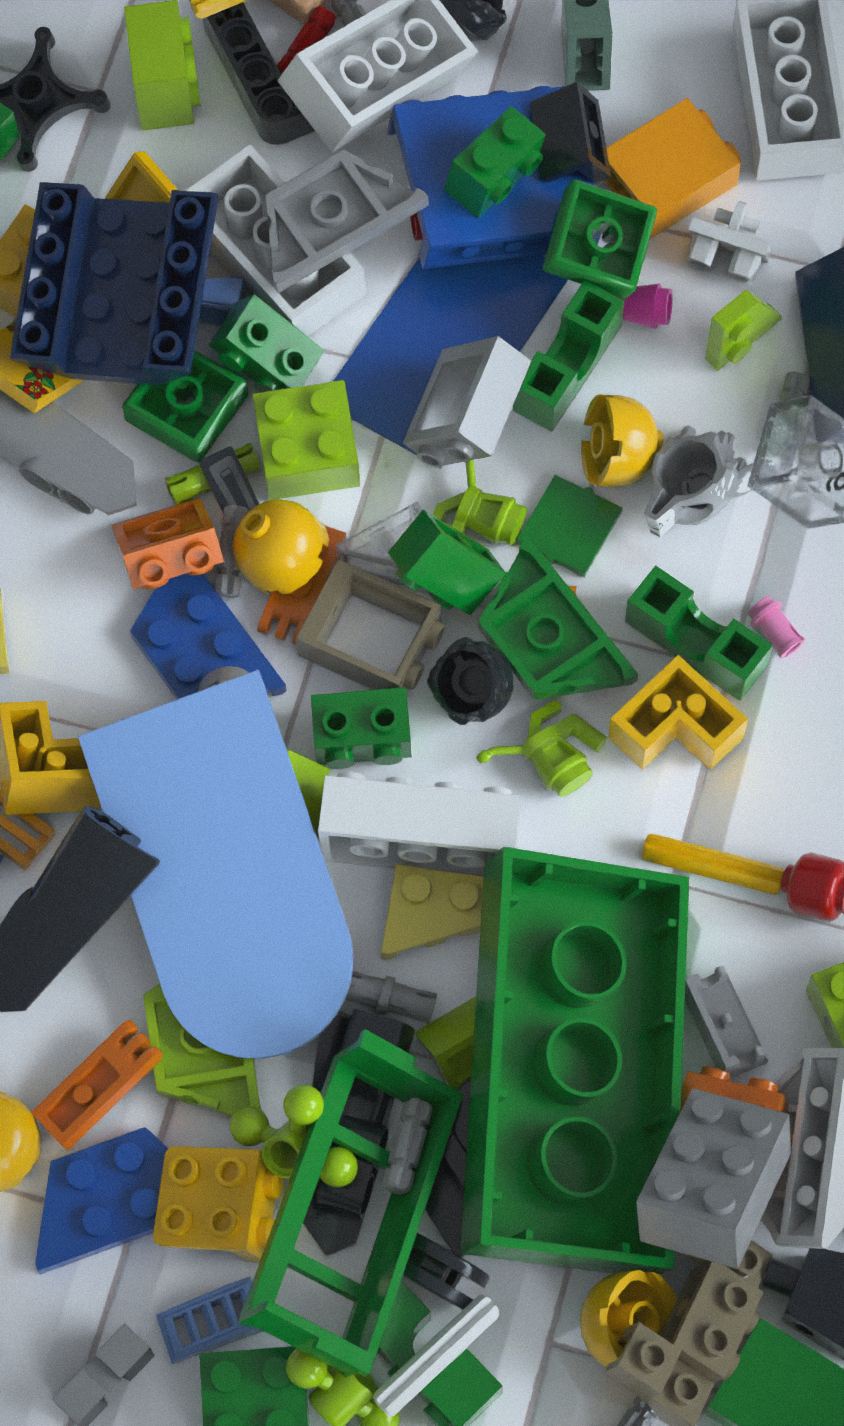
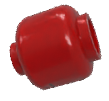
(815, 886)

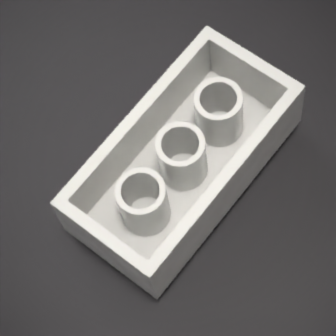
(375, 63)
(790, 87)
(244, 249)
(415, 824)

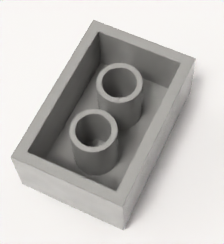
(714, 1178)

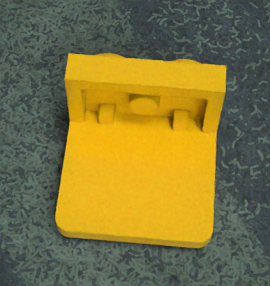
(216, 1201)

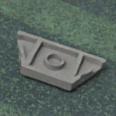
(332, 213)

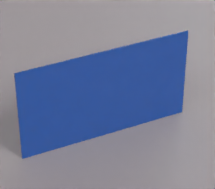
(433, 313)

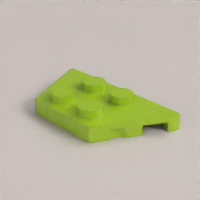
(193, 1070)

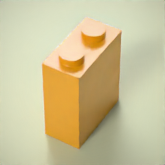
(673, 164)

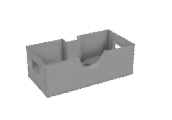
(118, 1358)

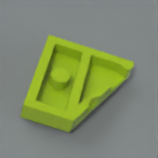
(737, 327)

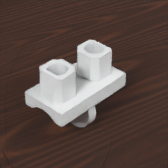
(747, 250)

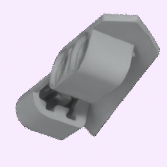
(66, 458)

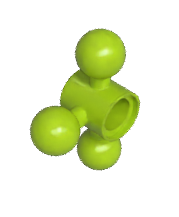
(282, 1146)
(337, 1396)

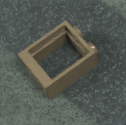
(351, 580)

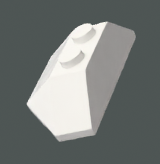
(809, 1195)

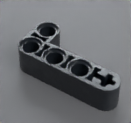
(251, 64)

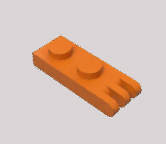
(296, 606)
(97, 1084)

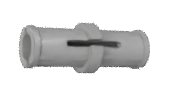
(391, 997)

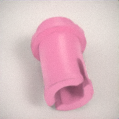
(775, 626)

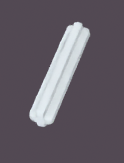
(436, 1355)

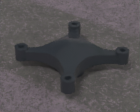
(43, 99)

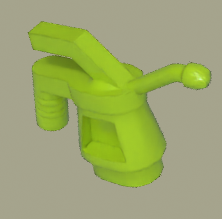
(487, 514)
(554, 758)

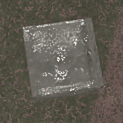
(802, 461)

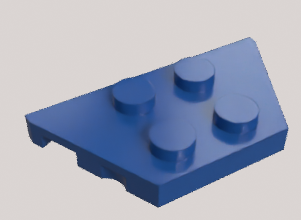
(192, 632)
(100, 1198)

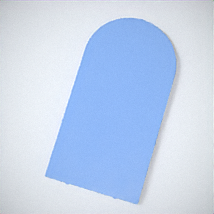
(241, 892)

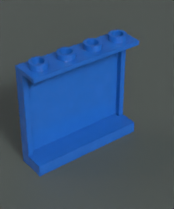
(429, 141)

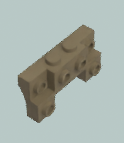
(698, 1341)

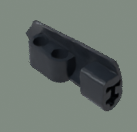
(68, 905)
(338, 1213)

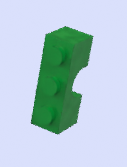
(582, 339)
(669, 617)
(460, 1389)

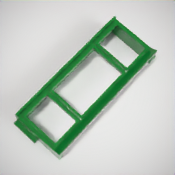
(393, 1073)

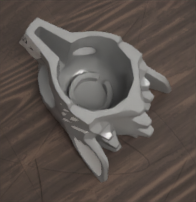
(694, 479)

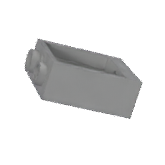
(467, 402)

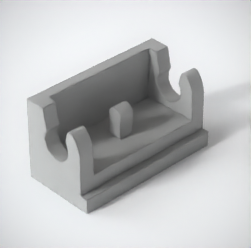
(723, 1023)

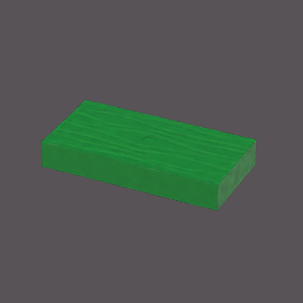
(573, 1059)

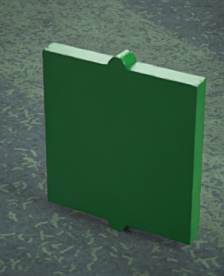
(570, 525)

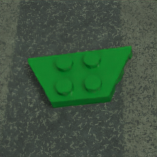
(549, 632)

